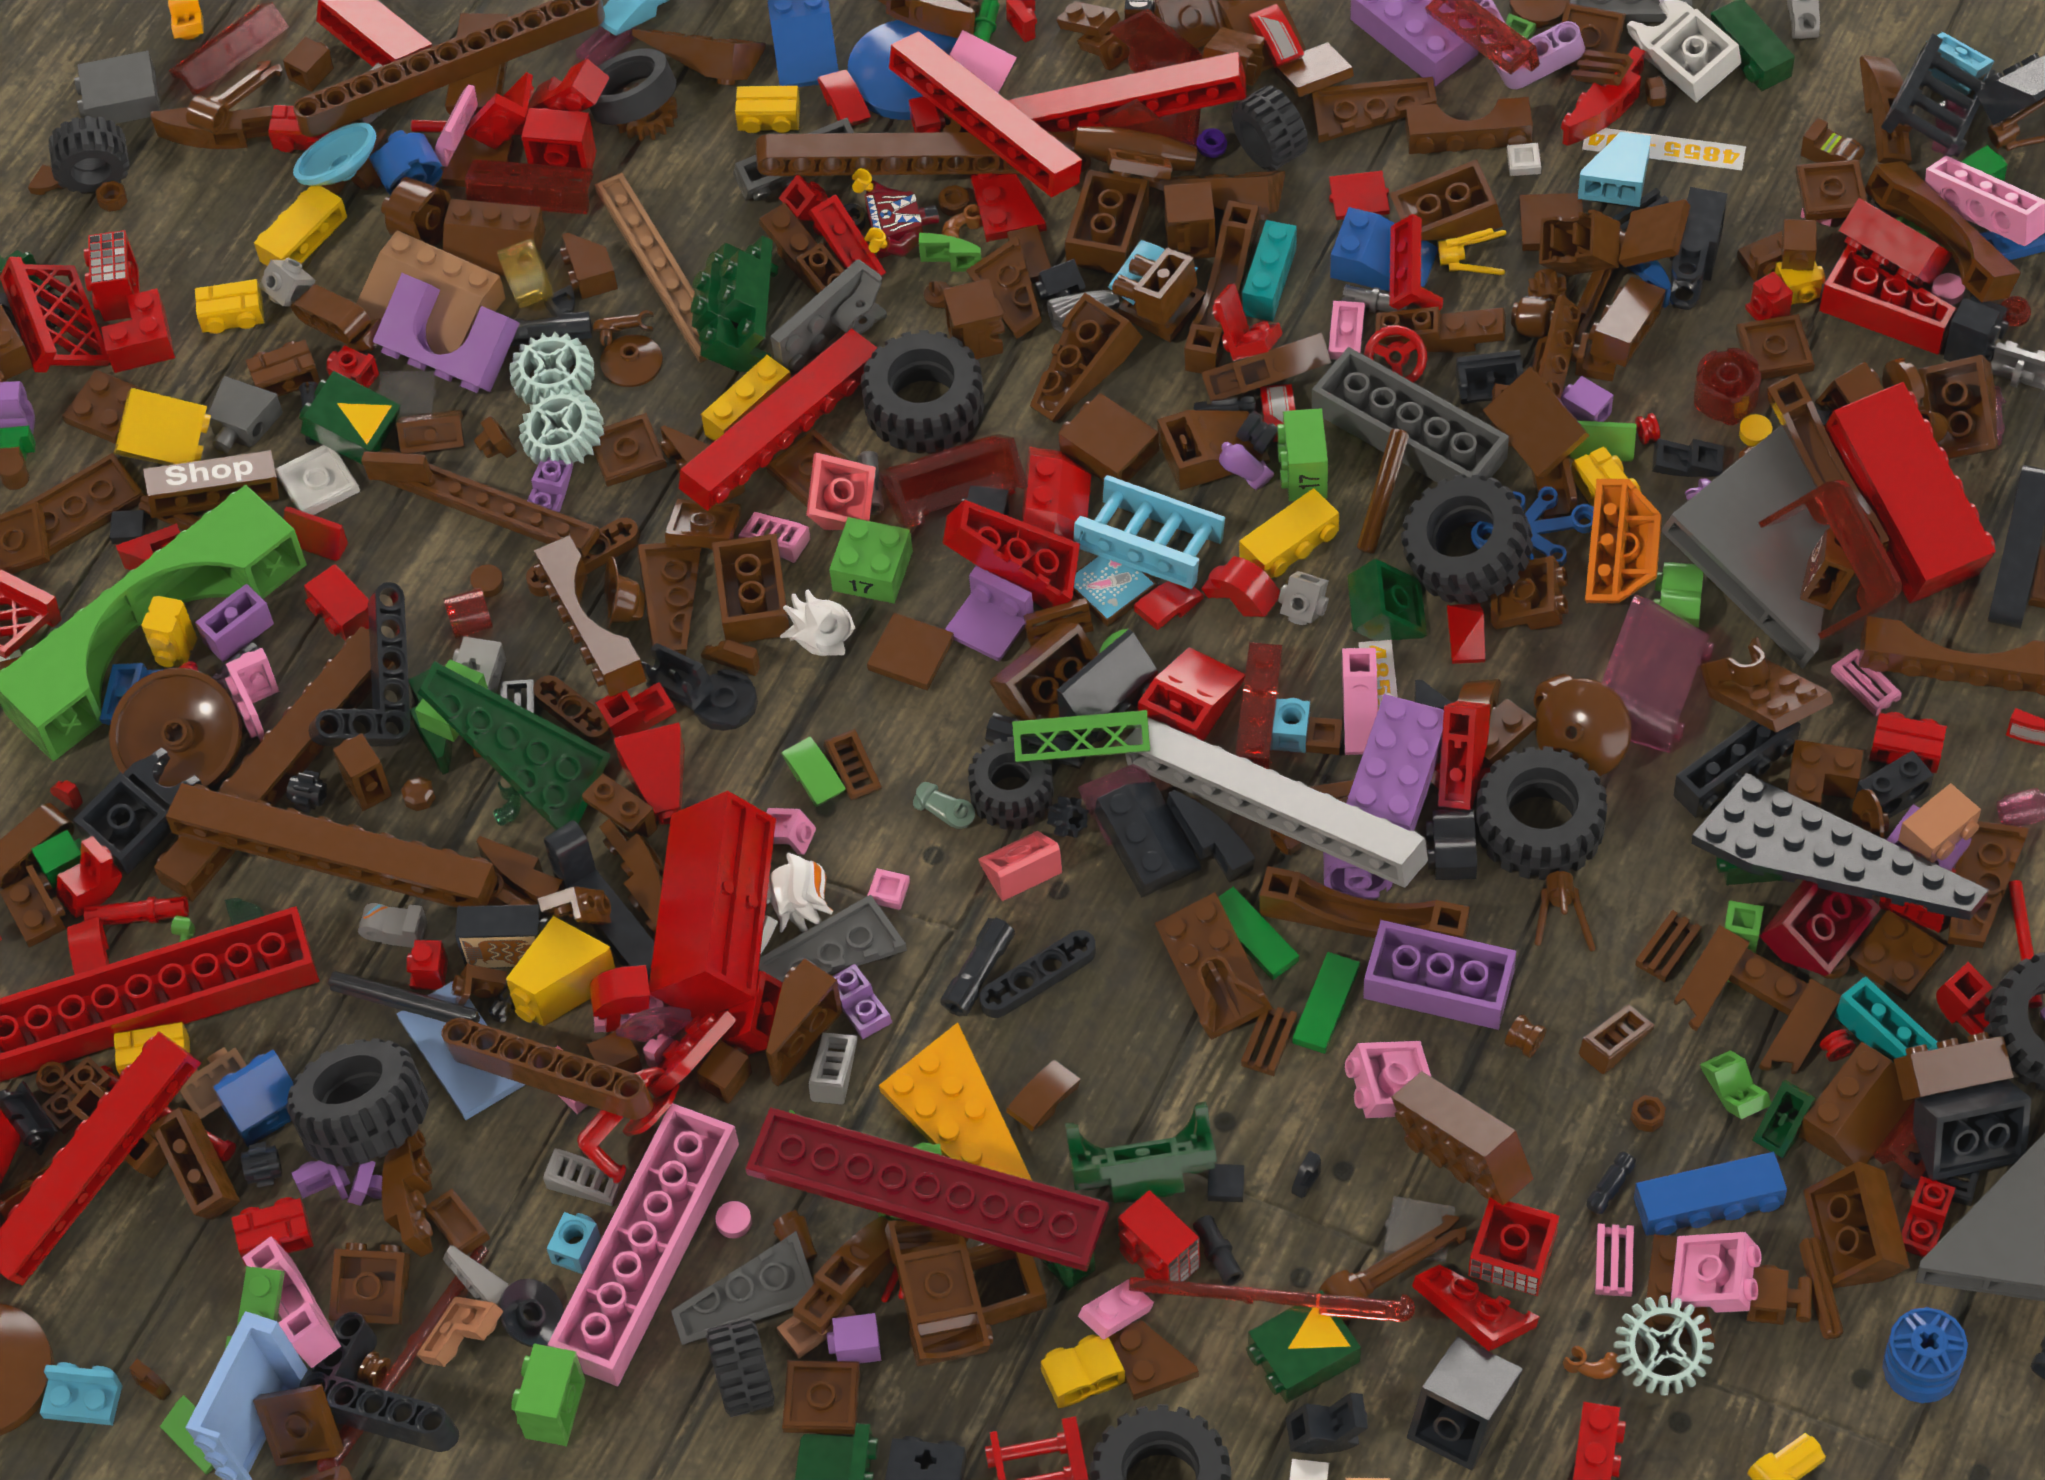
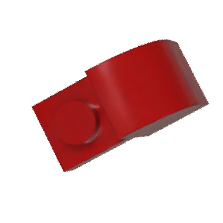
(1245, 585)
(638, 713)
(89, 881)
(619, 992)
(1964, 999)

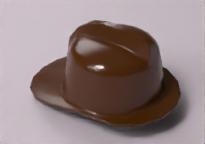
(623, 596)

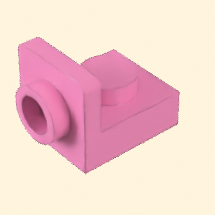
(792, 828)

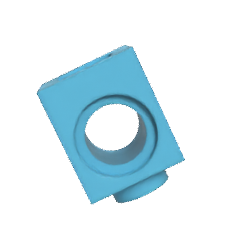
(1290, 736)
(578, 1255)

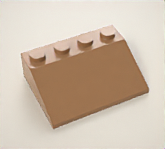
(461, 286)

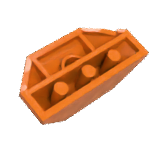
(1622, 542)

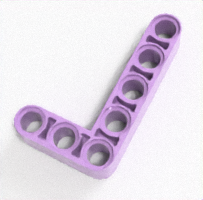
(1550, 44)

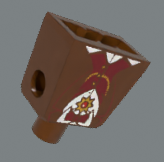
(1826, 556)

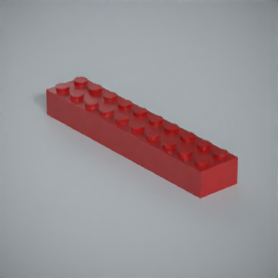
(154, 990)

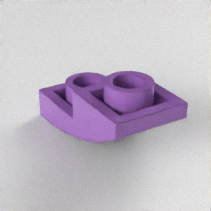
(550, 484)
(860, 1002)

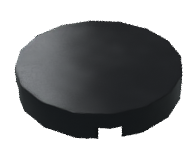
(729, 703)

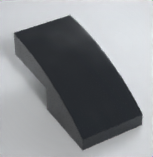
(1691, 460)

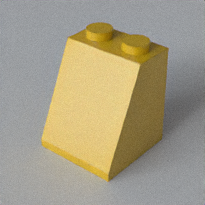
(161, 429)
(557, 972)

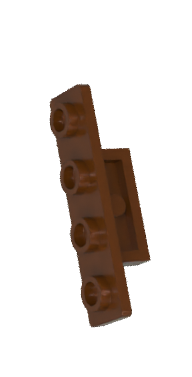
(1555, 350)

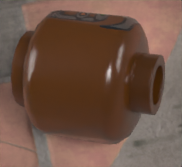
(1532, 316)

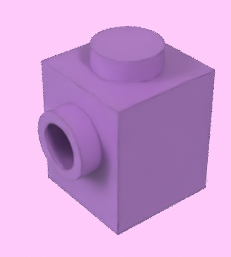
(1587, 401)
(855, 1339)

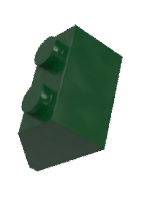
(1386, 603)

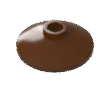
(633, 369)
(1869, 814)

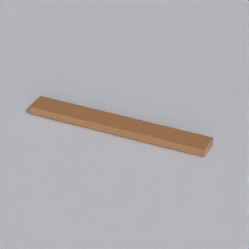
(651, 254)

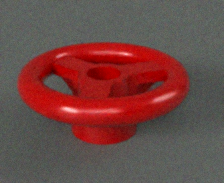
(1403, 348)

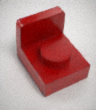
(1022, 18)

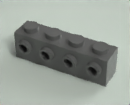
(759, 186)

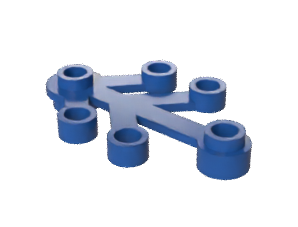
(1542, 526)

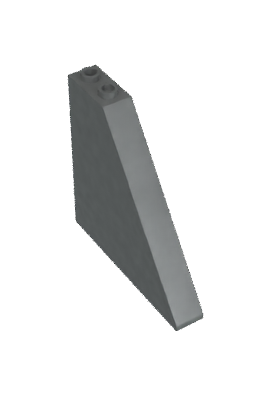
(1753, 564)
(1999, 1239)

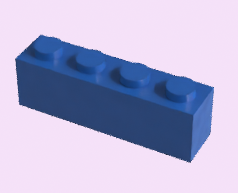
(1710, 1194)

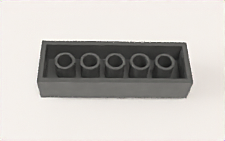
(1374, 400)

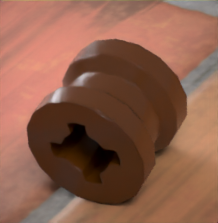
(1525, 1036)

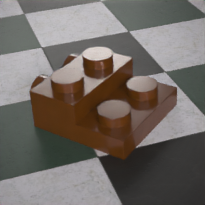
(1533, 598)
(369, 1283)

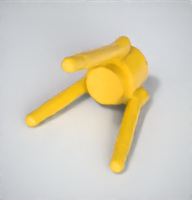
(1452, 251)

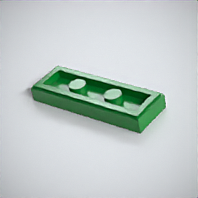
(1258, 936)
(1326, 1002)

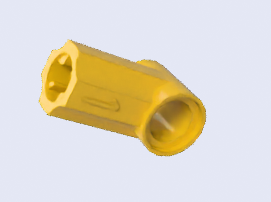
(1790, 1462)

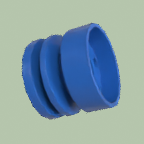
(1924, 1355)

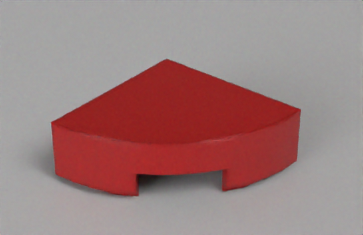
(67, 793)

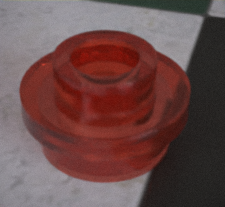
(2017, 305)

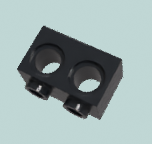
(1899, 783)

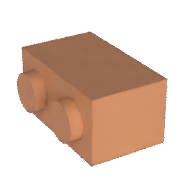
(1940, 824)

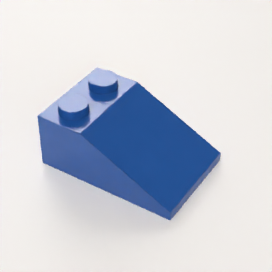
(802, 41)
(1363, 251)

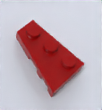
(1482, 1317)

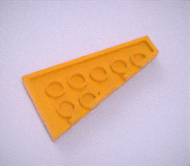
(952, 1105)

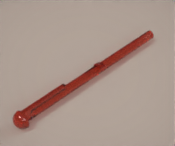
(1329, 1304)
(349, 1434)

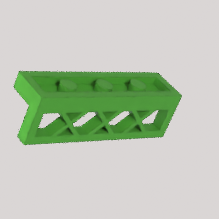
(1081, 724)

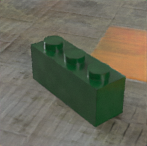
(1762, 53)

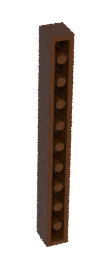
(279, 756)
(331, 847)

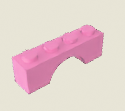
(299, 1311)

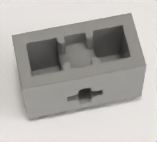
(483, 657)

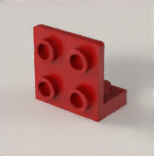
(1237, 336)

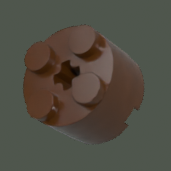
(417, 210)

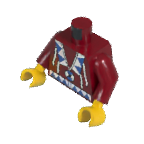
(892, 216)

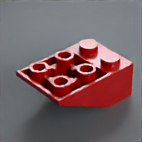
(1191, 693)

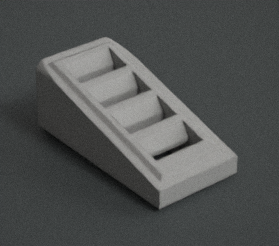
(827, 1087)
(586, 1167)
(475, 1277)

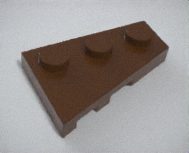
(1011, 284)
(1660, 1284)

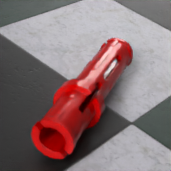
(145, 910)

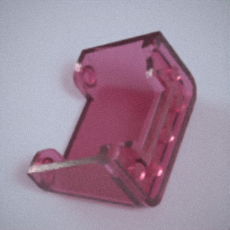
(1655, 670)

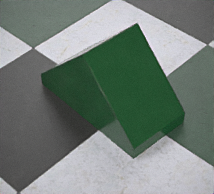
(1784, 1119)

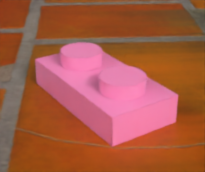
(1346, 327)
(1115, 1310)

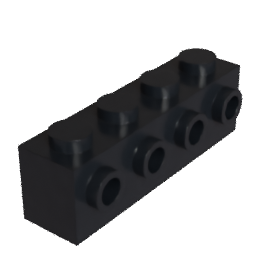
(1718, 771)

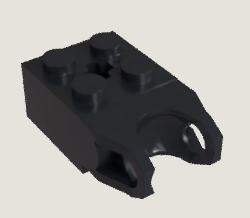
(1698, 245)
(139, 802)

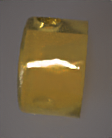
(525, 273)

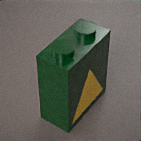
(348, 417)
(1301, 1350)

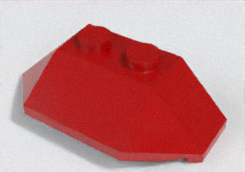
(1055, 492)

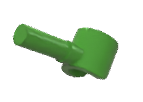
(182, 927)

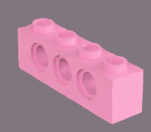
(1988, 200)

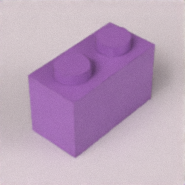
(234, 622)

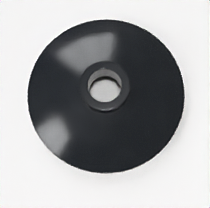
(535, 1301)

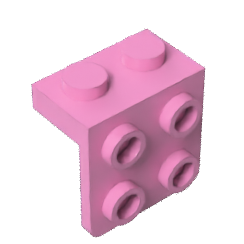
(249, 682)

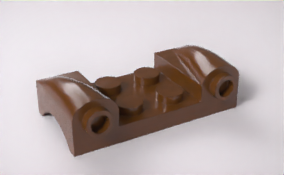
(938, 1293)

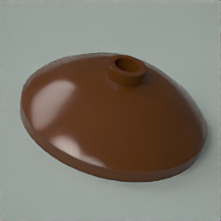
(1597, 715)

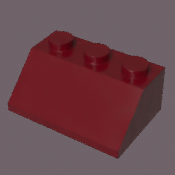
(1818, 927)

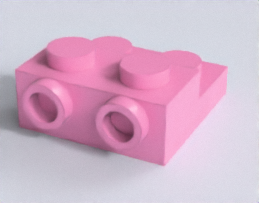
(1381, 1071)
(1716, 1271)

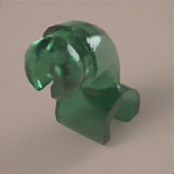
(511, 808)

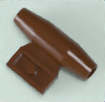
(1135, 151)

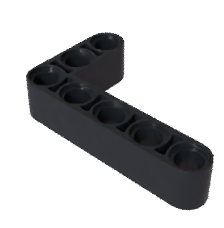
(2020, 549)
(381, 680)
(574, 864)
(371, 1407)

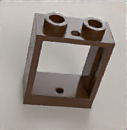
(1035, 1299)

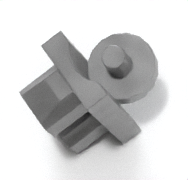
(2019, 365)

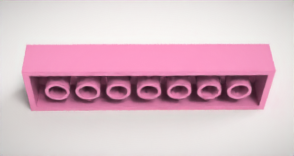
(645, 1242)

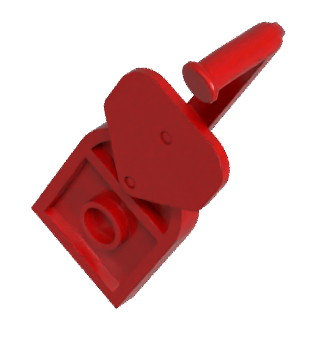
(661, 1083)

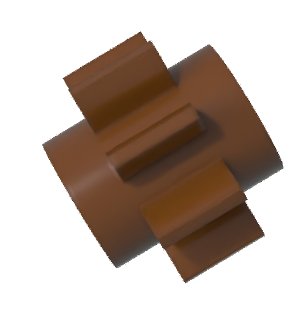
(1547, 284)

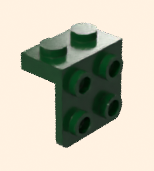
(837, 1456)

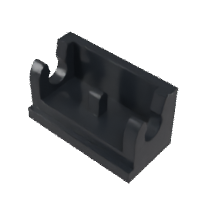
(1479, 373)
(680, 676)

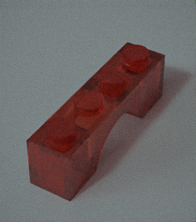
(1259, 703)

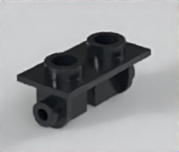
(30, 1118)

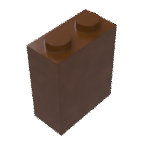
(1108, 440)

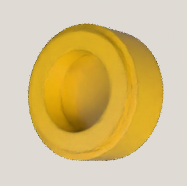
(1754, 429)

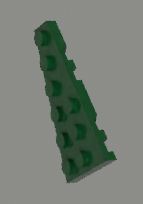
(529, 752)

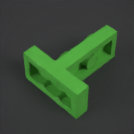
(261, 1293)

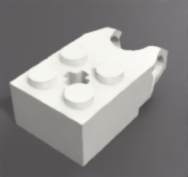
(1687, 48)

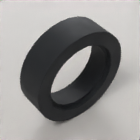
(643, 98)

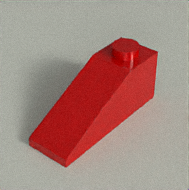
(1462, 752)

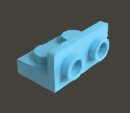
(1964, 58)
(81, 1394)

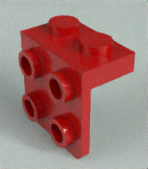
(502, 114)

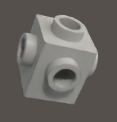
(285, 281)
(1304, 598)

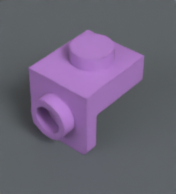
(318, 1176)

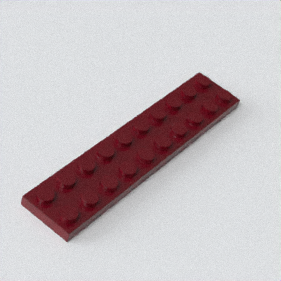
(928, 1189)

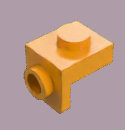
(186, 19)

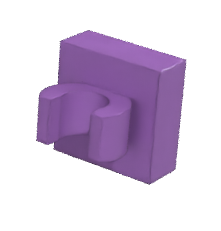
(365, 1183)

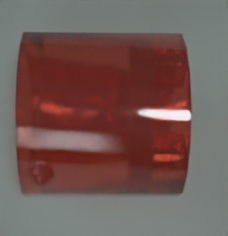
(468, 612)

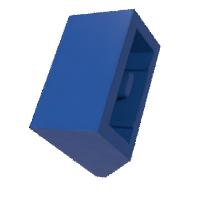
(256, 1097)

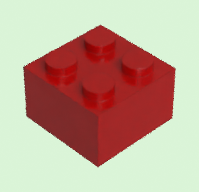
(559, 138)

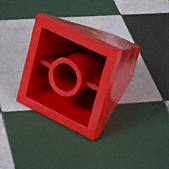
(655, 767)

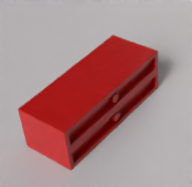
(1911, 490)
(712, 905)

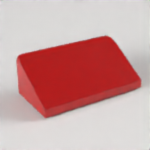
(317, 534)

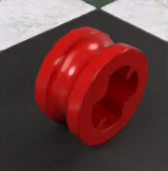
(1647, 428)
(1837, 1045)

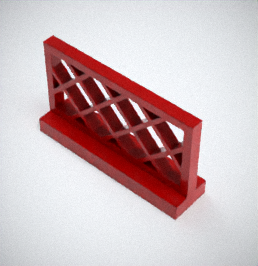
(32, 316)
(25, 601)

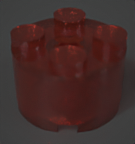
(1727, 385)

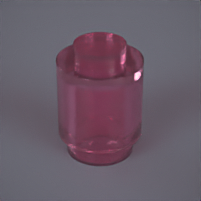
(2022, 808)

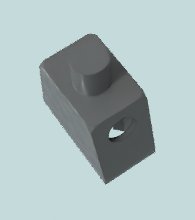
(241, 414)

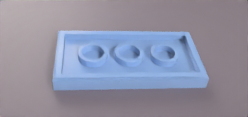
(467, 1086)

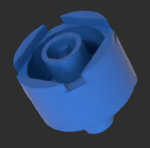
(406, 157)

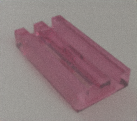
(607, 49)

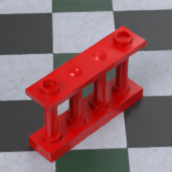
(1066, 1442)

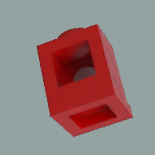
(925, 116)
(802, 197)
(1770, 298)
(353, 365)
(427, 965)

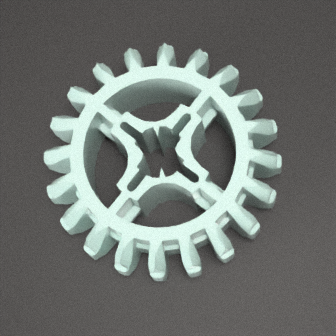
(551, 360)
(561, 428)
(1678, 1354)

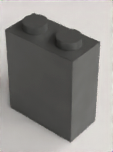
(118, 88)

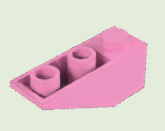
(1359, 697)

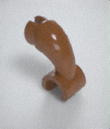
(969, 217)
(1602, 1369)

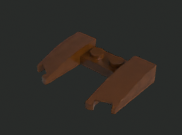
(1730, 960)

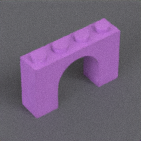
(404, 333)

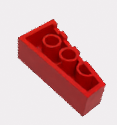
(1885, 303)
(1015, 552)

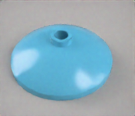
(336, 155)

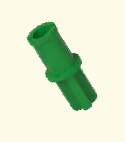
(985, 22)

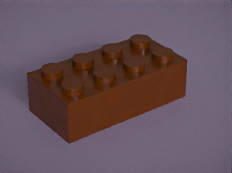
(1462, 1138)

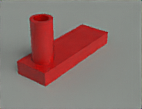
(842, 234)
(1406, 266)

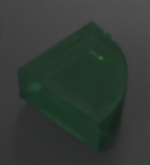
(242, 911)

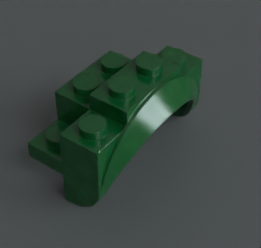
(734, 290)
(1146, 1165)

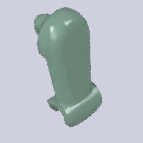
(952, 811)

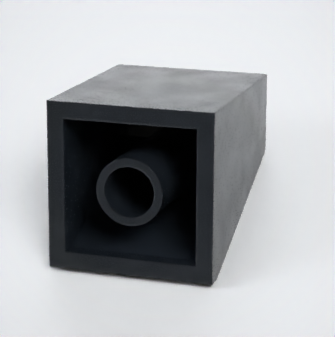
(1463, 1402)

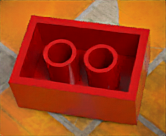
(1894, 244)

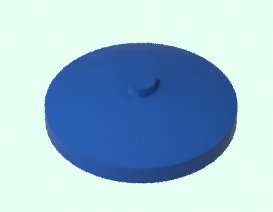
(869, 68)

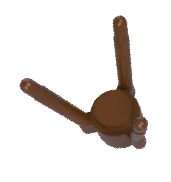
(2005, 132)
(366, 174)
(1561, 893)

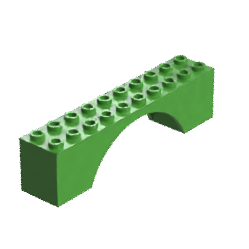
(58, 683)

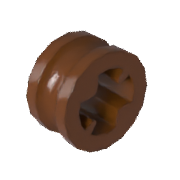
(374, 1368)

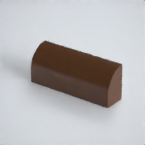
(486, 82)

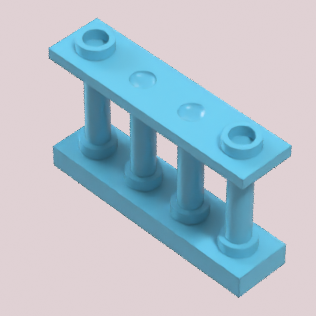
(1143, 554)

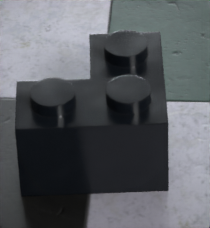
(1975, 329)

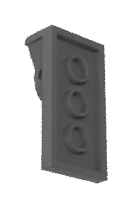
(829, 312)

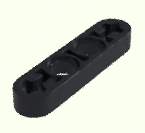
(1034, 969)

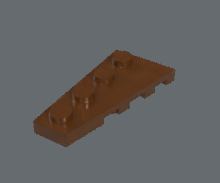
(1366, 105)

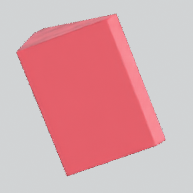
(839, 491)
(1022, 864)

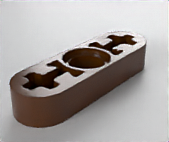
(567, 697)

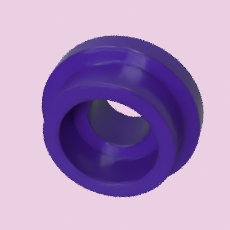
(1211, 143)

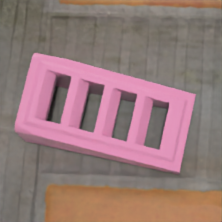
(788, 550)

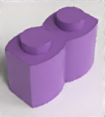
(14, 406)

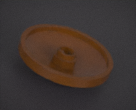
(184, 716)
(22, 1366)

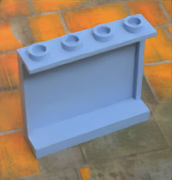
(225, 1418)

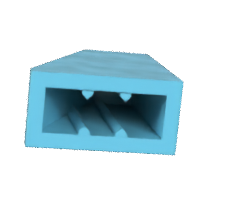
(1617, 171)

